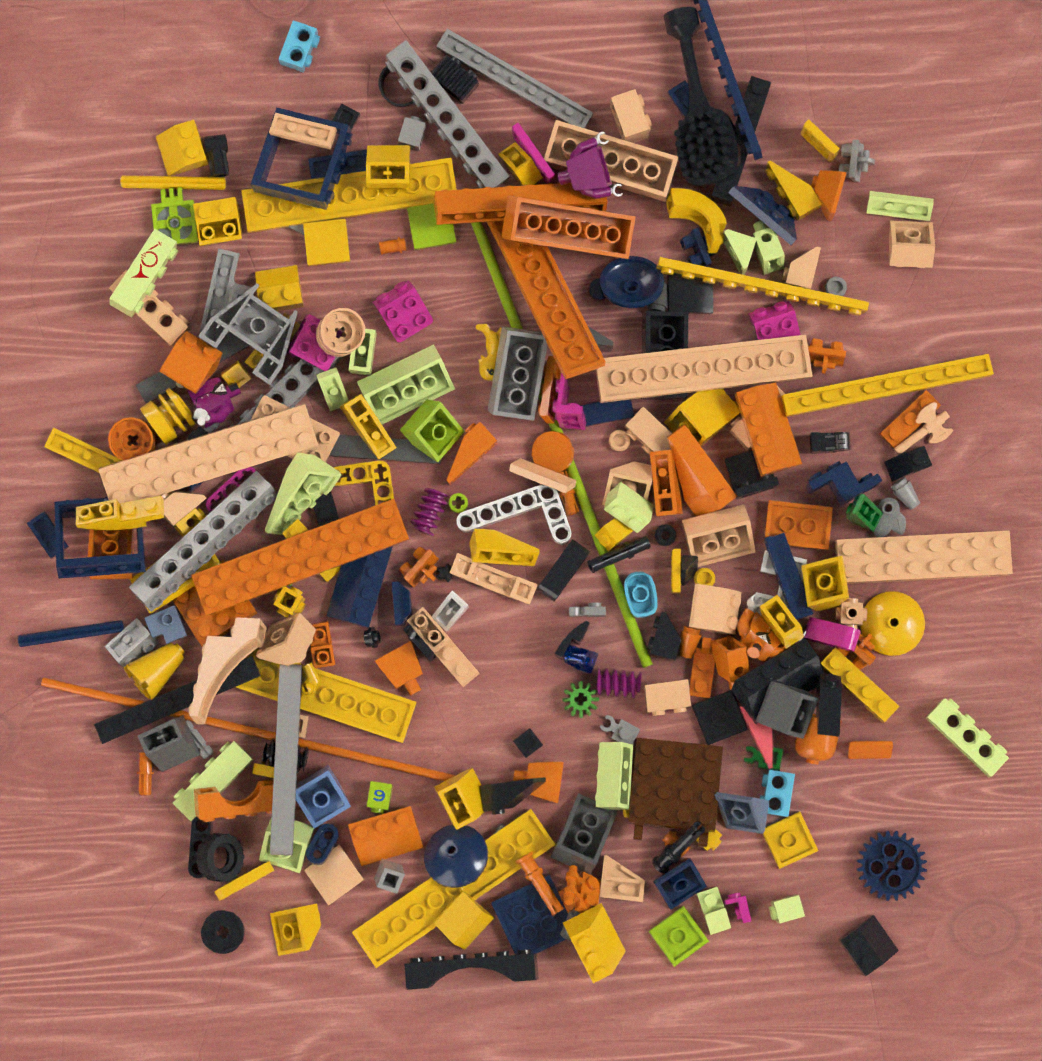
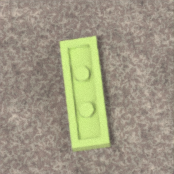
(900, 206)

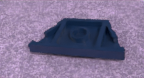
(767, 210)

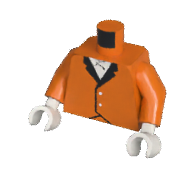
(757, 635)

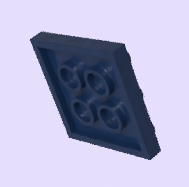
(528, 919)

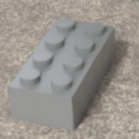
(517, 373)

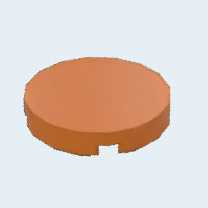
(553, 451)

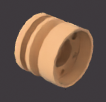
(352, 328)

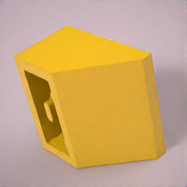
(388, 166)
(218, 221)
(461, 798)

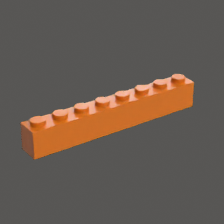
(490, 203)

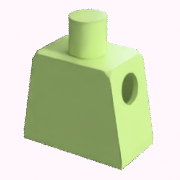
(768, 248)

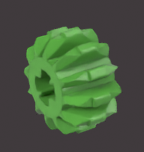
(586, 704)

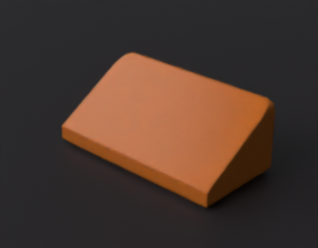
(870, 749)

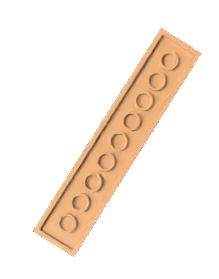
(704, 368)
(210, 455)

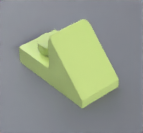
(332, 388)
(714, 910)

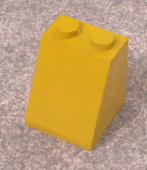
(704, 414)

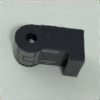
(829, 442)

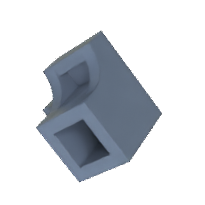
(166, 623)

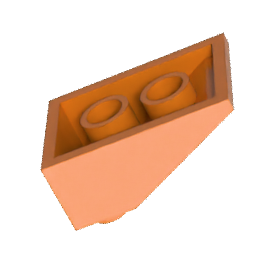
(111, 543)

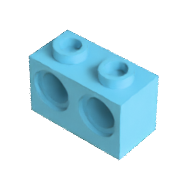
(294, 45)
(783, 794)

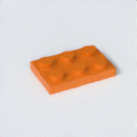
(802, 523)

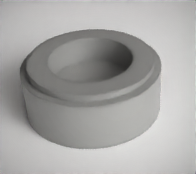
(836, 286)

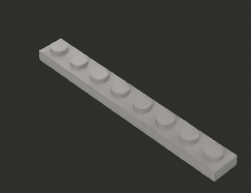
(514, 80)

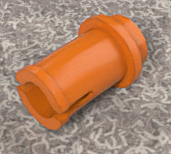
(391, 246)
(670, 838)

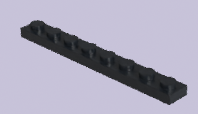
(168, 704)

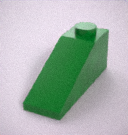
(864, 513)

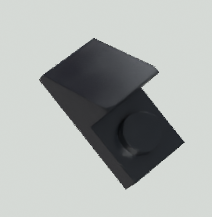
(908, 463)

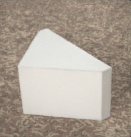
(450, 611)

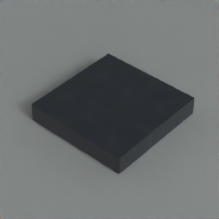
(719, 717)

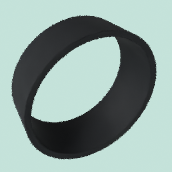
(384, 73)

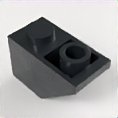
(666, 639)

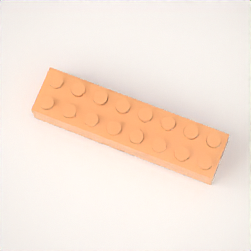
(926, 557)

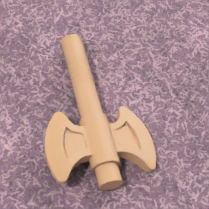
(932, 425)

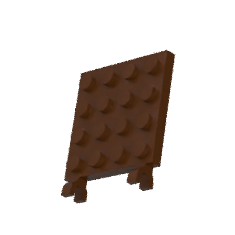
(675, 786)

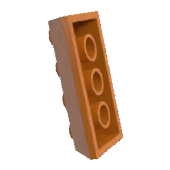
(768, 429)

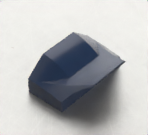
(401, 603)

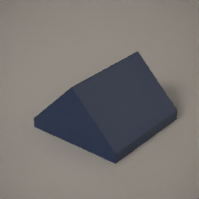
(680, 883)

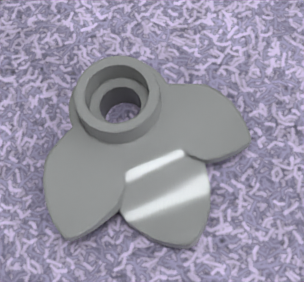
(890, 520)

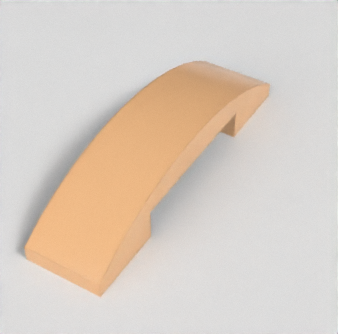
(493, 579)

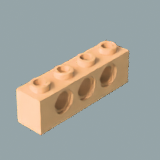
(154, 319)

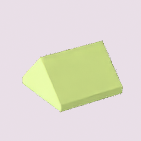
(740, 248)

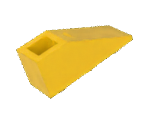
(797, 193)

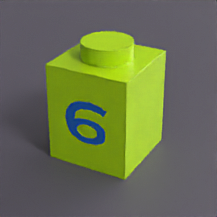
(379, 796)

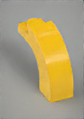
(702, 211)

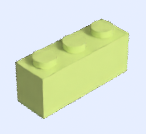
(614, 775)

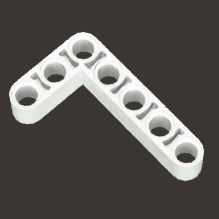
(518, 509)

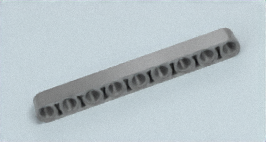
(286, 760)

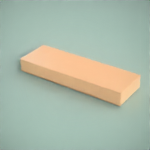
(302, 131)
(542, 475)

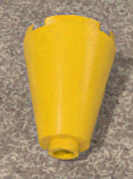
(155, 669)

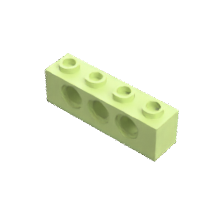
(938, 718)

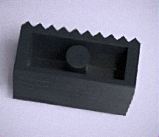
(455, 78)

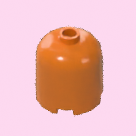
(816, 746)

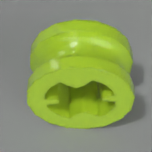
(453, 499)

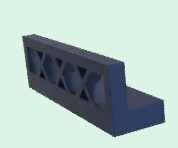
(787, 575)

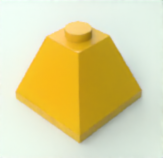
(295, 928)

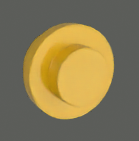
(704, 577)

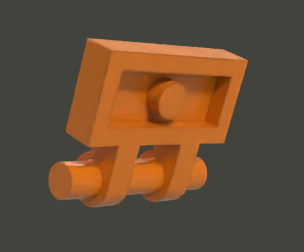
(587, 891)

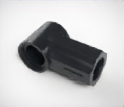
(217, 150)

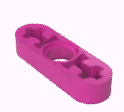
(215, 496)

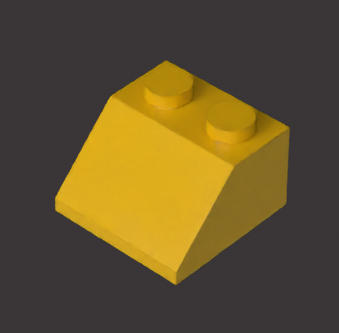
(182, 148)
(280, 288)
(825, 583)

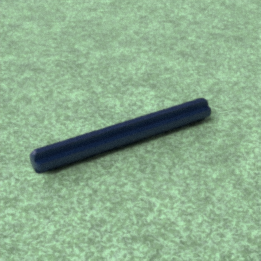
(70, 633)

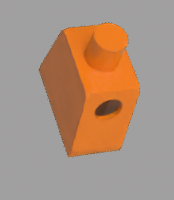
(730, 658)
(402, 667)
(553, 773)

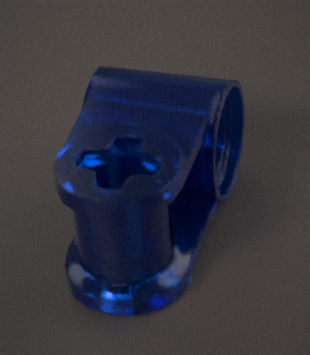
(580, 658)

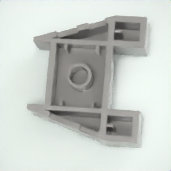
(257, 326)

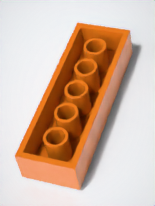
(568, 227)

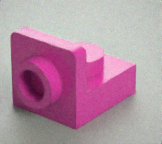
(742, 909)

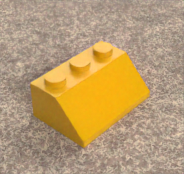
(595, 942)

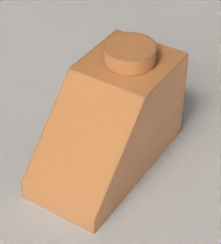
(802, 269)
(179, 504)

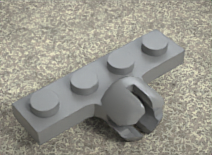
(223, 286)

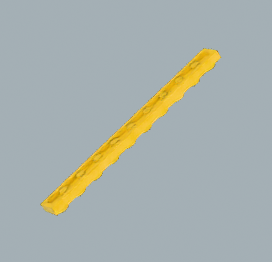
(753, 284)
(887, 385)

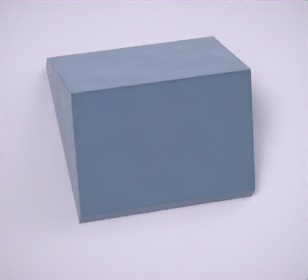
(743, 812)

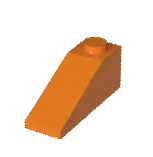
(472, 448)
(665, 484)

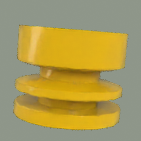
(167, 415)

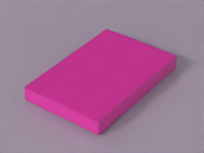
(526, 144)

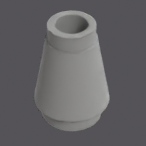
(905, 492)

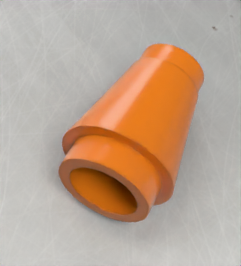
(689, 641)

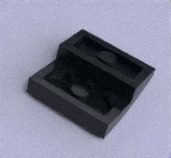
(689, 295)
(575, 635)

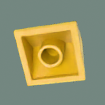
(463, 920)

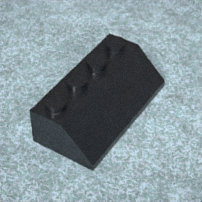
(663, 333)
(794, 667)

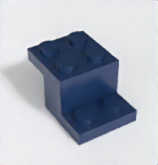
(843, 482)

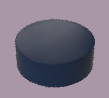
(595, 290)

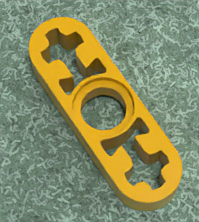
(244, 881)

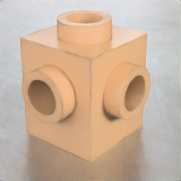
(842, 613)

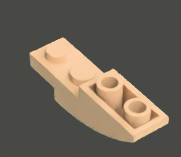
(443, 647)

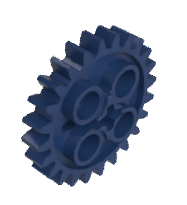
(907, 878)

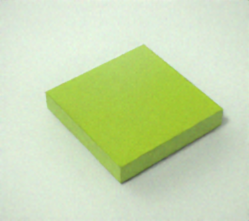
(425, 229)
(678, 936)

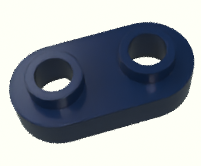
(321, 844)

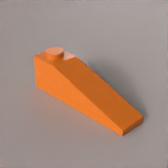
(700, 480)

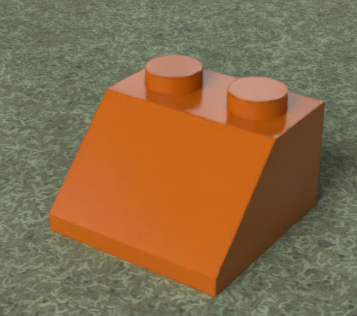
(191, 362)

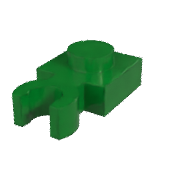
(757, 757)

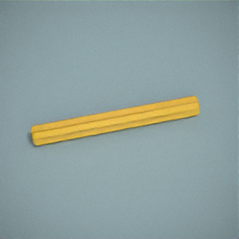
(167, 182)

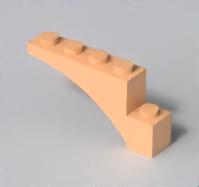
(220, 659)

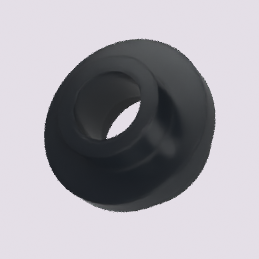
(665, 528)
(372, 637)

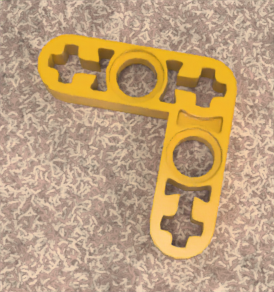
(370, 476)

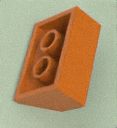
(385, 836)

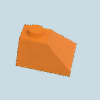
(828, 190)

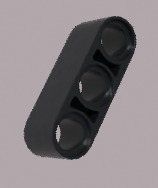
(563, 570)
(196, 835)

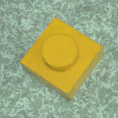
(236, 373)

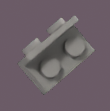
(131, 643)

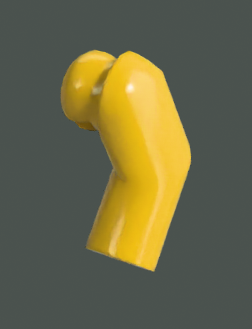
(311, 680)

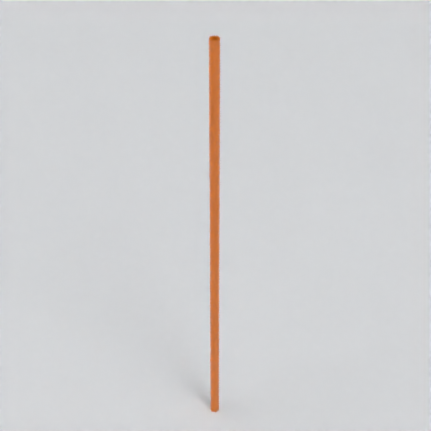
(255, 732)

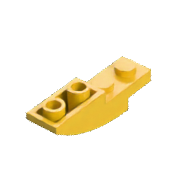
(119, 516)

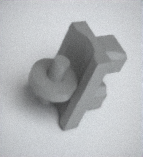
(858, 160)

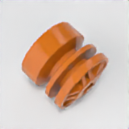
(120, 438)

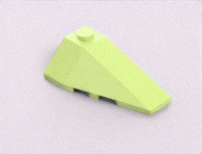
(301, 486)

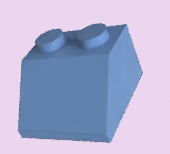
(321, 796)

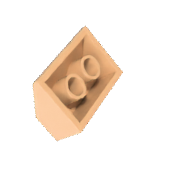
(719, 535)

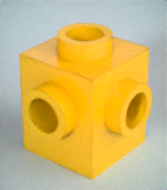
(286, 594)

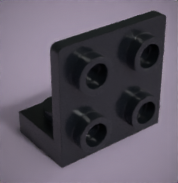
(746, 476)

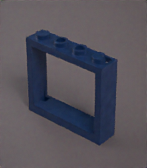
(332, 176)
(93, 565)

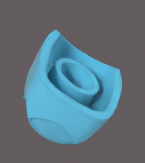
(640, 594)

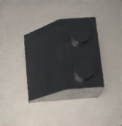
(868, 945)

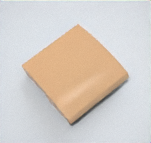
(334, 876)

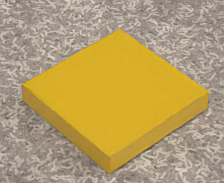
(819, 141)
(326, 242)
(789, 840)

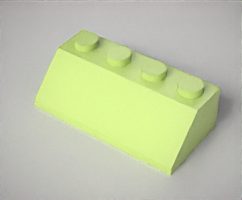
(406, 384)

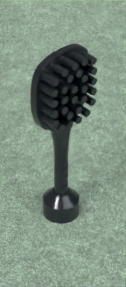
(706, 136)

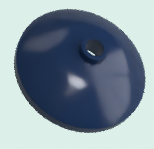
(631, 282)
(464, 864)

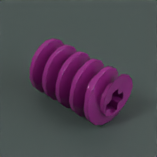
(429, 511)
(618, 683)

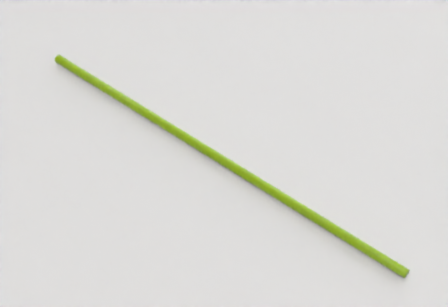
(572, 470)

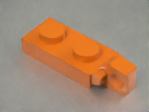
(702, 670)

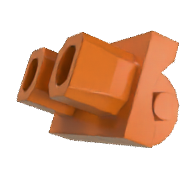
(826, 357)
(422, 569)
(864, 656)

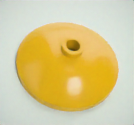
(890, 639)

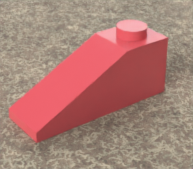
(762, 736)

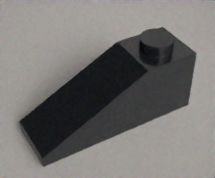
(829, 704)
(507, 794)

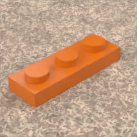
(548, 390)
(906, 422)

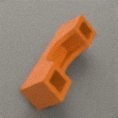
(211, 805)

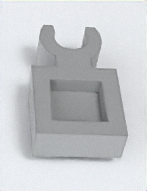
(592, 610)
(622, 732)

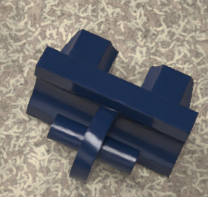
(699, 245)

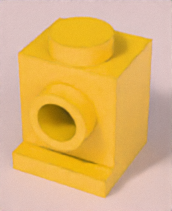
(182, 527)

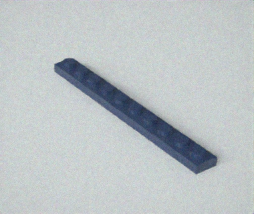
(725, 71)

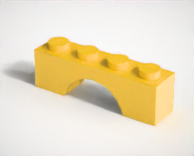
(860, 685)

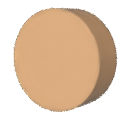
(619, 440)

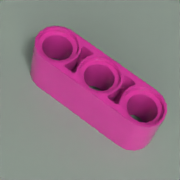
(832, 634)

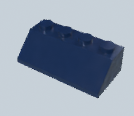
(359, 588)

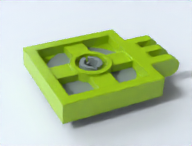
(175, 217)

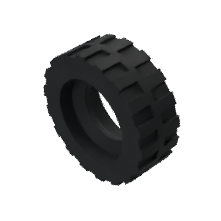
(206, 852)

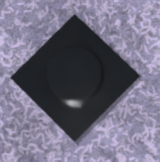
(346, 116)
(528, 743)

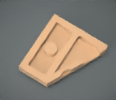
(620, 882)

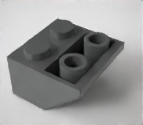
(787, 709)
(169, 744)

